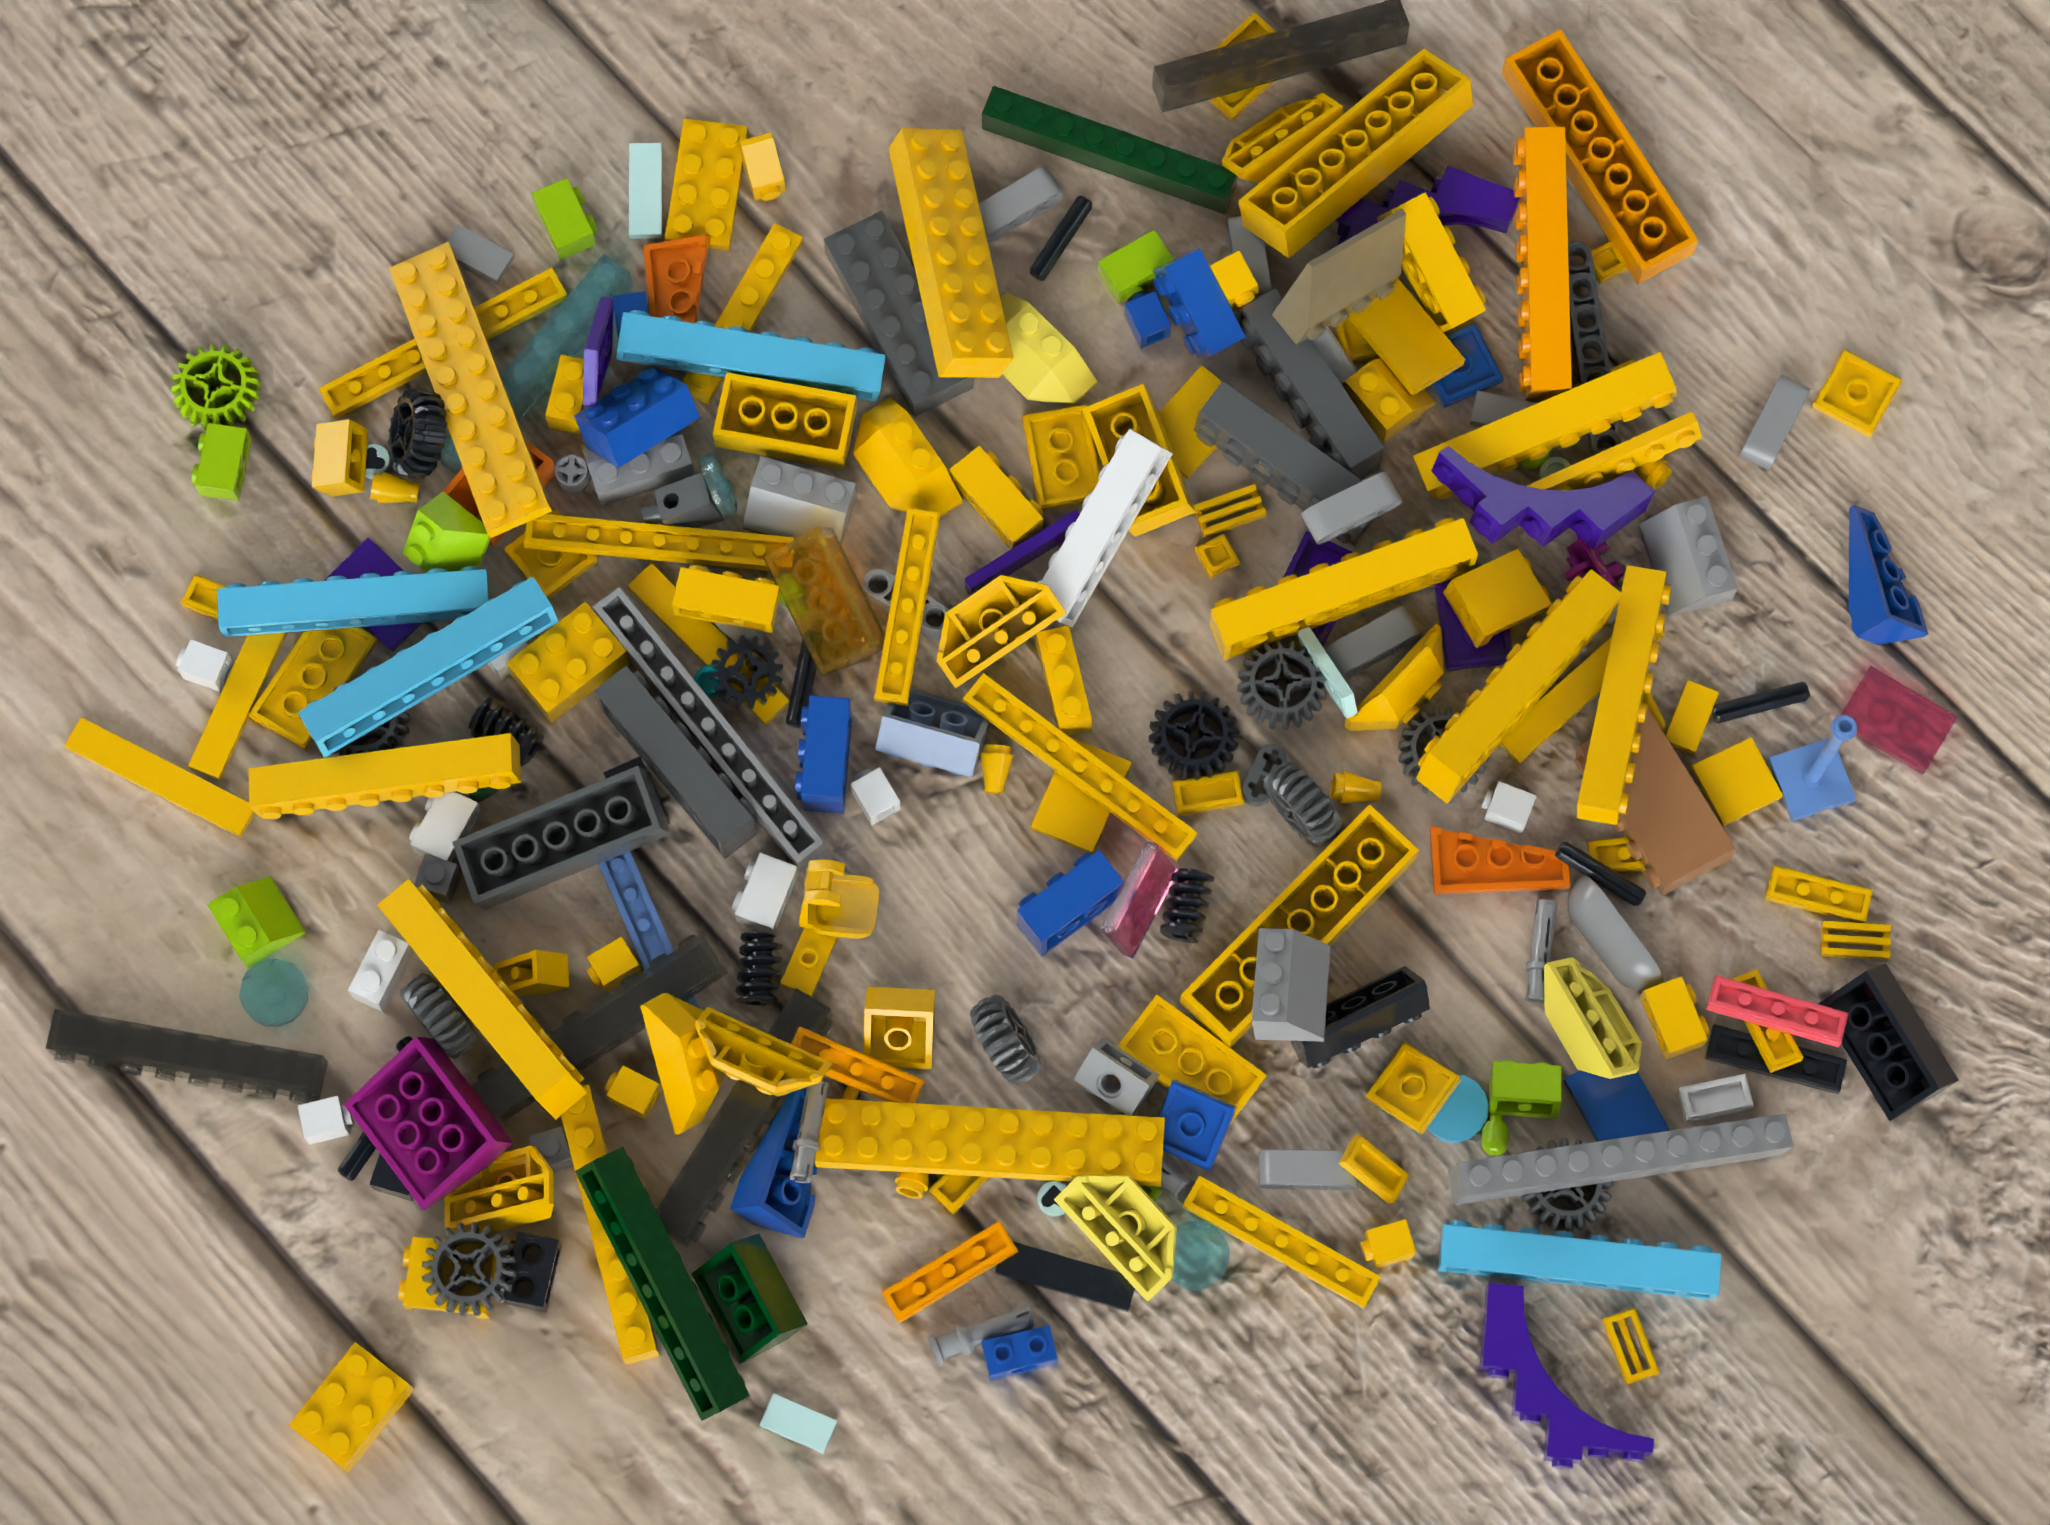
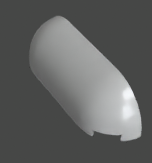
(1611, 936)

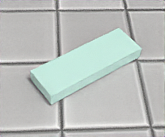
(645, 190)
(1335, 682)

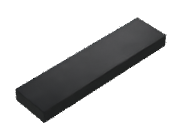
(1740, 1051)
(1068, 1277)

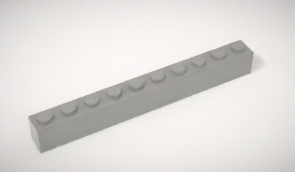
(710, 730)
(1619, 1159)

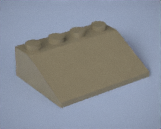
(1344, 280)

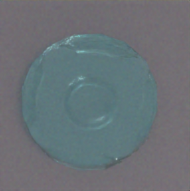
(718, 485)
(274, 992)
(1199, 1256)

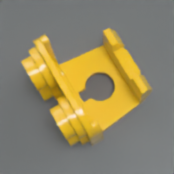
(837, 901)

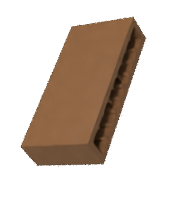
(1667, 815)

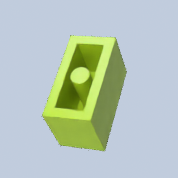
(564, 219)
(1132, 266)
(222, 461)
(1525, 1089)

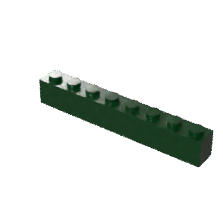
(1109, 150)
(662, 1283)

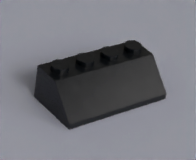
(1366, 1014)
(1890, 1042)

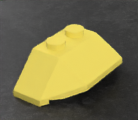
(1044, 361)
(1589, 1021)
(1124, 1228)

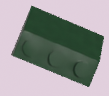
(749, 1298)

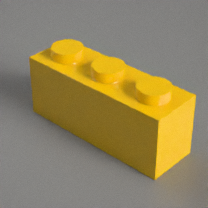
(997, 497)
(726, 599)
(1064, 680)

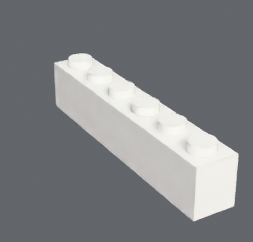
(1104, 522)

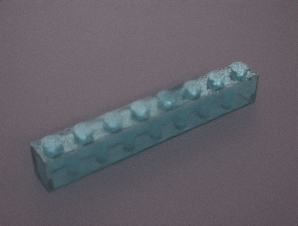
(561, 334)

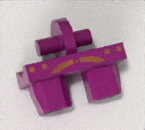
(1584, 558)

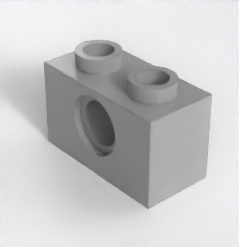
(1133, 1075)

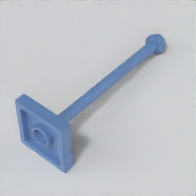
(1814, 774)

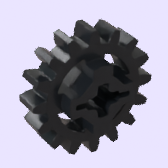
(761, 670)

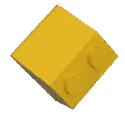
(1384, 399)
(900, 1026)

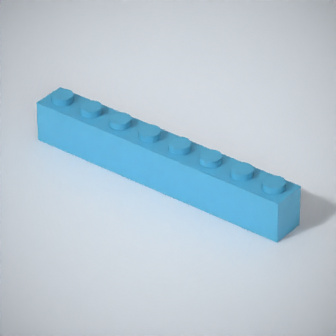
(717, 350)
(351, 602)
(428, 666)
(1579, 1261)

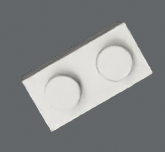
(446, 821)
(765, 894)
(381, 971)

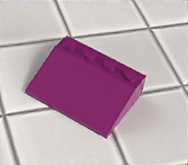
(427, 1122)

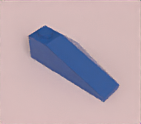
(1877, 596)
(765, 1189)

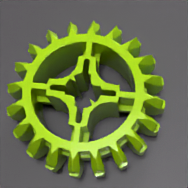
(192, 378)

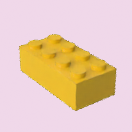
(1434, 266)
(1138, 411)
(785, 421)

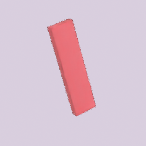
(1777, 1011)

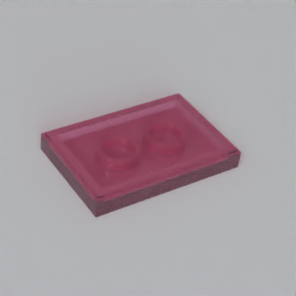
(1898, 720)
(1139, 899)

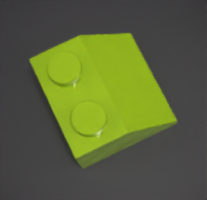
(446, 536)
(256, 919)

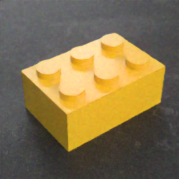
(568, 662)
(351, 1407)

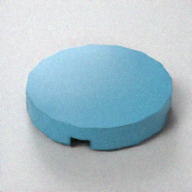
(1461, 1114)

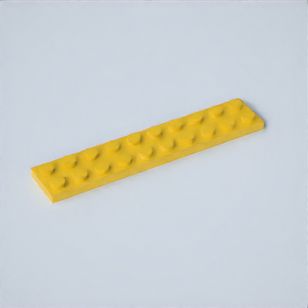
(472, 390)
(989, 1141)

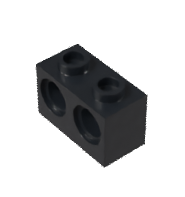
(539, 1272)

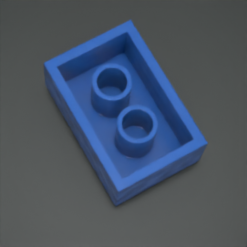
(1197, 304)
(637, 416)
(824, 754)
(1068, 902)

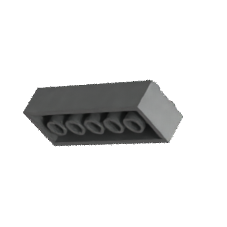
(891, 307)
(1310, 389)
(1272, 452)
(676, 762)
(561, 837)

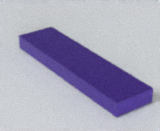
(1021, 554)

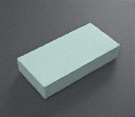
(798, 1423)

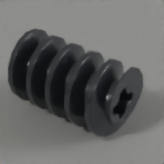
(491, 722)
(1184, 905)
(757, 969)

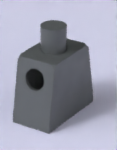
(683, 504)

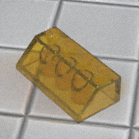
(826, 600)

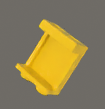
(1497, 597)
(413, 1289)

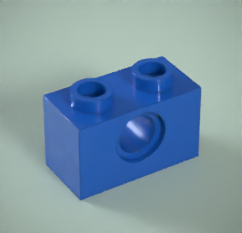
(1019, 1352)

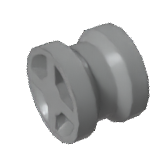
(571, 466)

